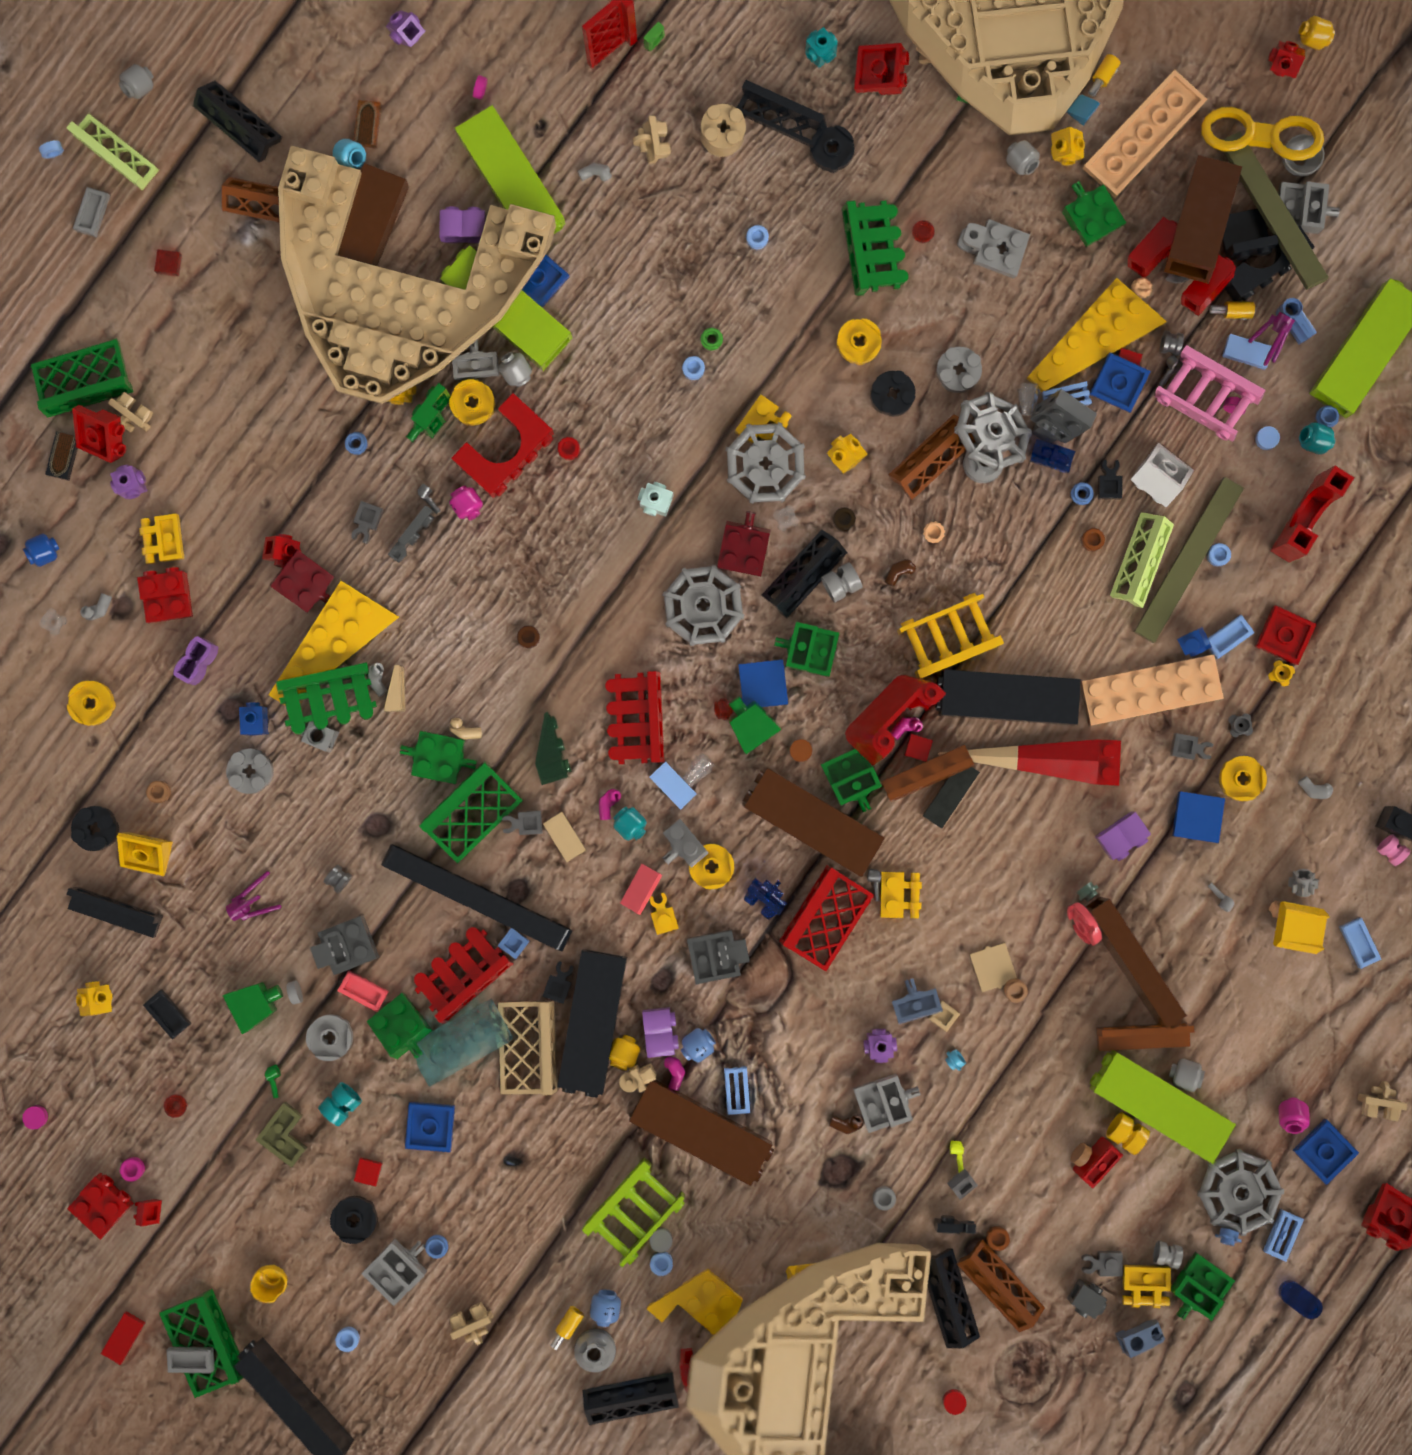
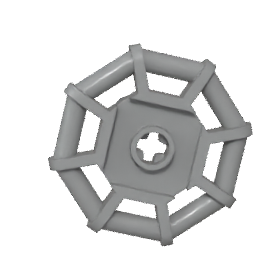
(985, 438)
(775, 472)
(693, 596)
(1227, 1189)

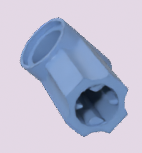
(1302, 328)

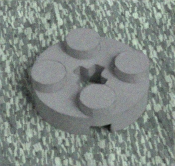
(966, 380)
(238, 778)
(340, 1029)

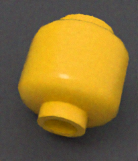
(1316, 32)
(624, 1053)

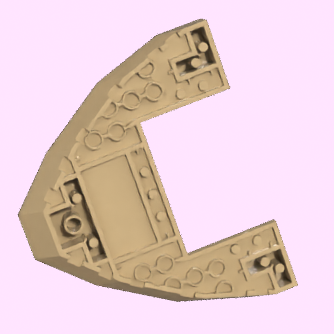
(1012, 57)
(382, 326)
(771, 1367)

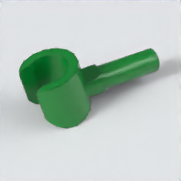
(270, 1074)

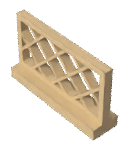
(546, 1051)

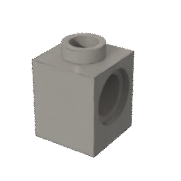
(328, 740)

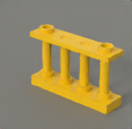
(968, 650)

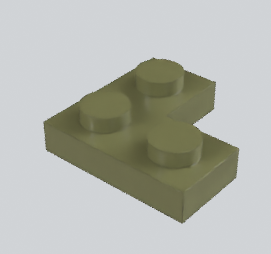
(277, 1135)

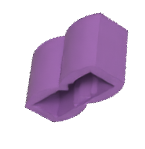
(460, 225)
(197, 657)
(1123, 835)
(659, 1032)

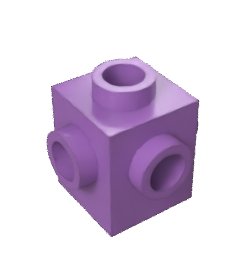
(405, 28)
(135, 482)
(876, 1037)

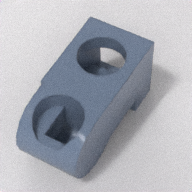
(1140, 1338)

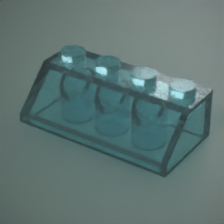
(462, 1042)

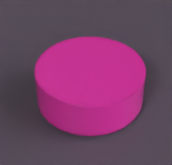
(480, 87)
(1231, 403)
(35, 1117)
(132, 1169)

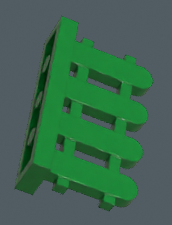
(860, 259)
(314, 694)

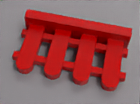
(653, 728)
(457, 986)

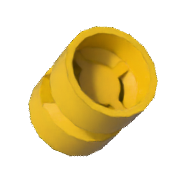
(1129, 1134)

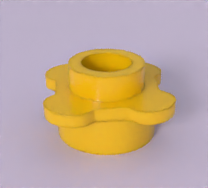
(1287, 670)

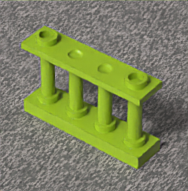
(611, 1207)

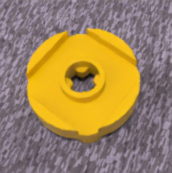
(857, 328)
(466, 414)
(78, 700)
(1252, 769)
(722, 873)

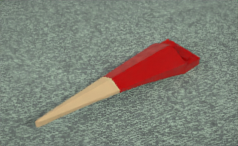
(1080, 761)

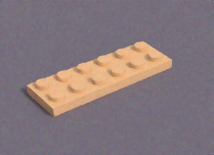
(1145, 133)
(1151, 690)

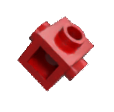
(1286, 59)
(279, 549)

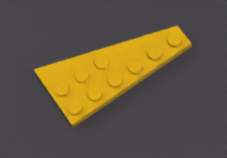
(1105, 328)
(338, 632)

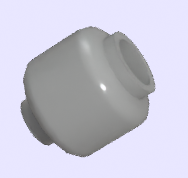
(136, 81)
(1022, 157)
(515, 369)
(1187, 1075)

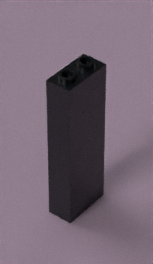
(1009, 697)
(592, 1023)
(292, 1400)

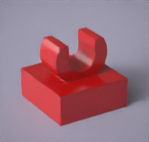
(148, 1212)

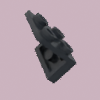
(1247, 236)

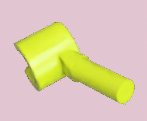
(957, 1148)

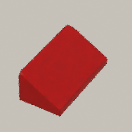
(1101, 1161)

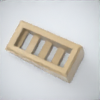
(396, 693)

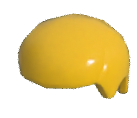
(268, 1283)

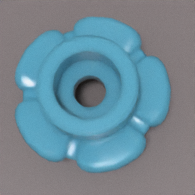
(955, 1060)

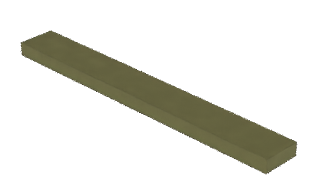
(1277, 216)
(1188, 560)

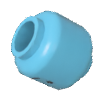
(349, 153)

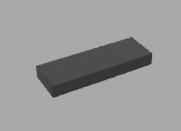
(950, 796)

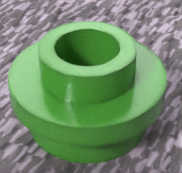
(708, 333)

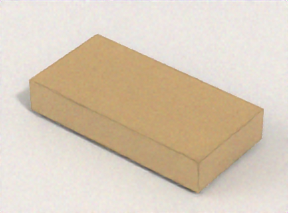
(564, 836)

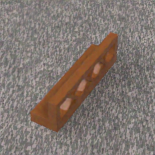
(250, 191)
(929, 452)
(928, 773)
(1143, 1037)
(998, 1290)

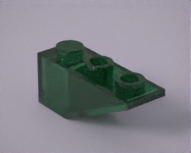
(549, 757)

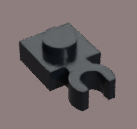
(1109, 484)
(558, 987)
(949, 1224)

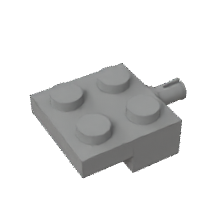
(1307, 204)
(884, 1102)
(395, 1271)

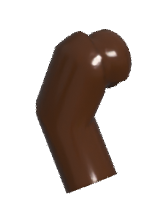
(898, 569)
(848, 1125)

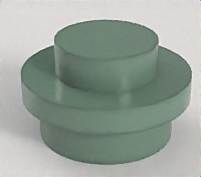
(1088, 892)

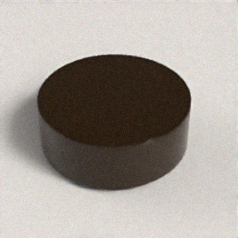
(844, 519)

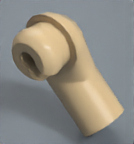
(463, 732)

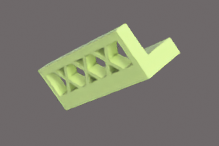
(107, 154)
(1147, 559)

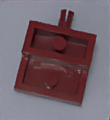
(744, 547)
(302, 581)

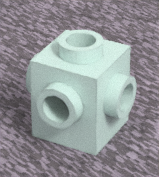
(659, 506)

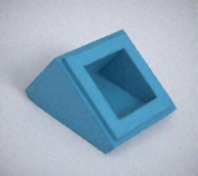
(1083, 108)

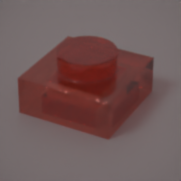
(168, 262)

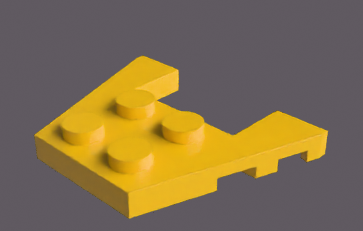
(702, 1297)

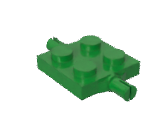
(438, 757)

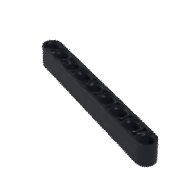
(476, 897)

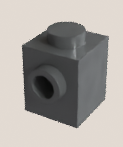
(1087, 1299)

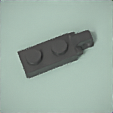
(411, 534)

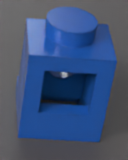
(1194, 642)

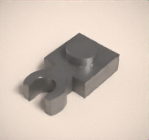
(367, 518)
(1187, 747)
(527, 823)
(1108, 1263)

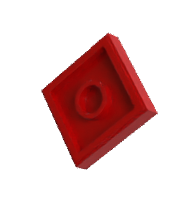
(1285, 635)

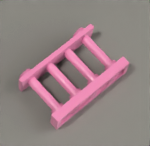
(1210, 371)

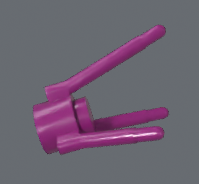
(1282, 325)
(240, 908)

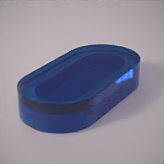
(1300, 1299)

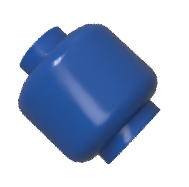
(41, 550)

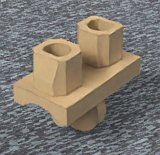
(649, 140)
(140, 417)
(637, 1078)
(1392, 1106)
(461, 1326)

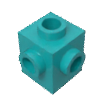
(820, 53)

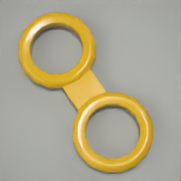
(1262, 134)

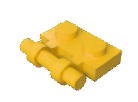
(762, 413)
(168, 538)
(892, 895)
(1146, 1278)

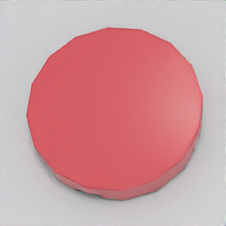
(1085, 924)

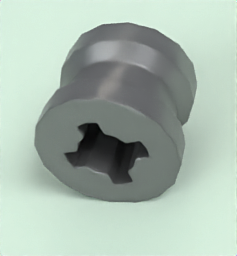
(1171, 343)
(337, 879)

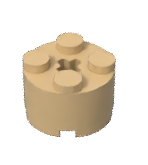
(722, 117)

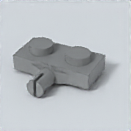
(475, 364)
(683, 844)

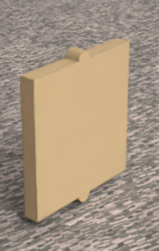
(993, 966)

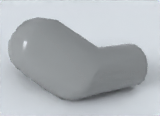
(595, 169)

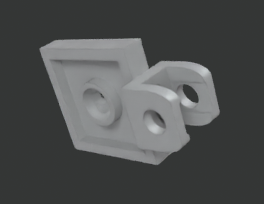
(983, 243)

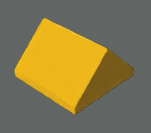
(143, 853)

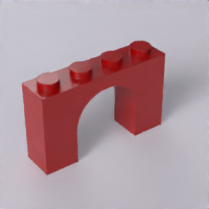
(1157, 247)
(495, 476)
(1297, 535)

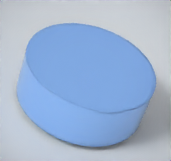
(51, 149)
(757, 237)
(693, 368)
(1267, 438)
(1218, 554)
(661, 1263)
(347, 1339)

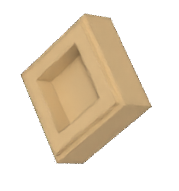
(946, 1018)

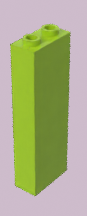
(505, 165)
(525, 322)
(1366, 349)
(1161, 1106)

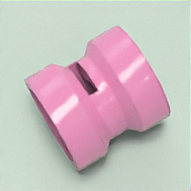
(1395, 852)

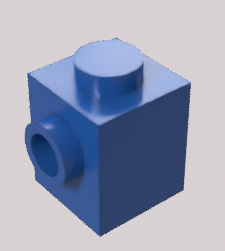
(253, 719)

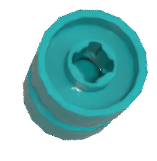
(342, 1101)

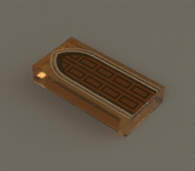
(367, 123)

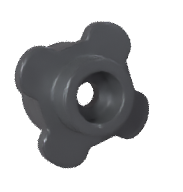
(1246, 729)

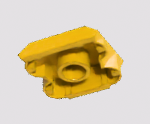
(1300, 927)

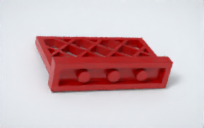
(609, 30)
(810, 907)

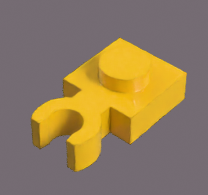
(664, 918)

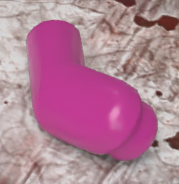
(906, 724)
(606, 802)
(677, 1071)

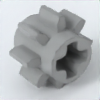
(1303, 882)

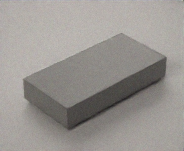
(91, 212)
(190, 1360)

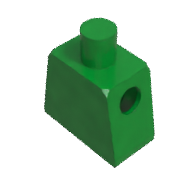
(751, 724)
(252, 1005)

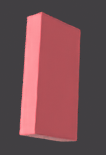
(641, 889)
(363, 991)

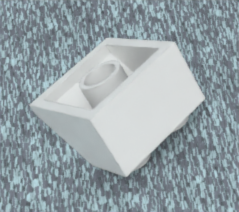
(1162, 475)

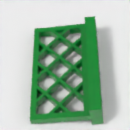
(81, 395)
(453, 801)
(219, 1333)

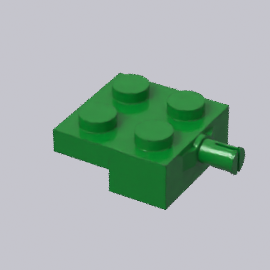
(1093, 214)
(428, 416)
(810, 649)
(851, 778)
(400, 1027)
(1201, 1287)

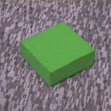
(654, 36)

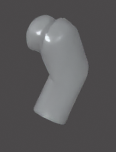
(98, 610)
(375, 675)
(1315, 791)

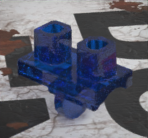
(1052, 456)
(768, 894)

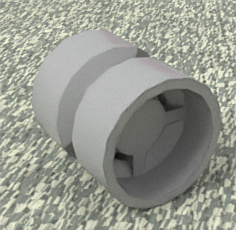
(841, 582)

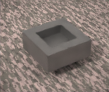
(962, 1184)

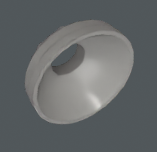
(1312, 164)
(977, 472)
(595, 1339)

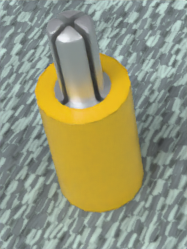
(1104, 73)
(1235, 310)
(567, 1325)

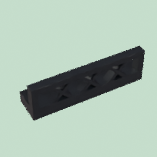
(785, 107)
(232, 122)
(807, 575)
(114, 911)
(946, 1302)
(629, 1396)

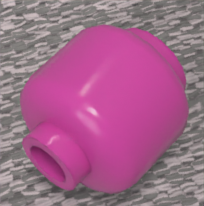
(466, 503)
(1294, 1115)

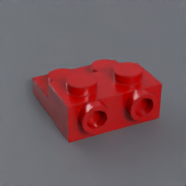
(881, 68)
(99, 433)
(165, 595)
(100, 1205)
(1390, 1218)

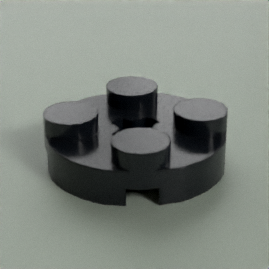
(845, 149)
(889, 405)
(81, 828)
(346, 1208)

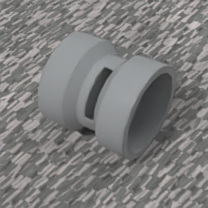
(1167, 1254)

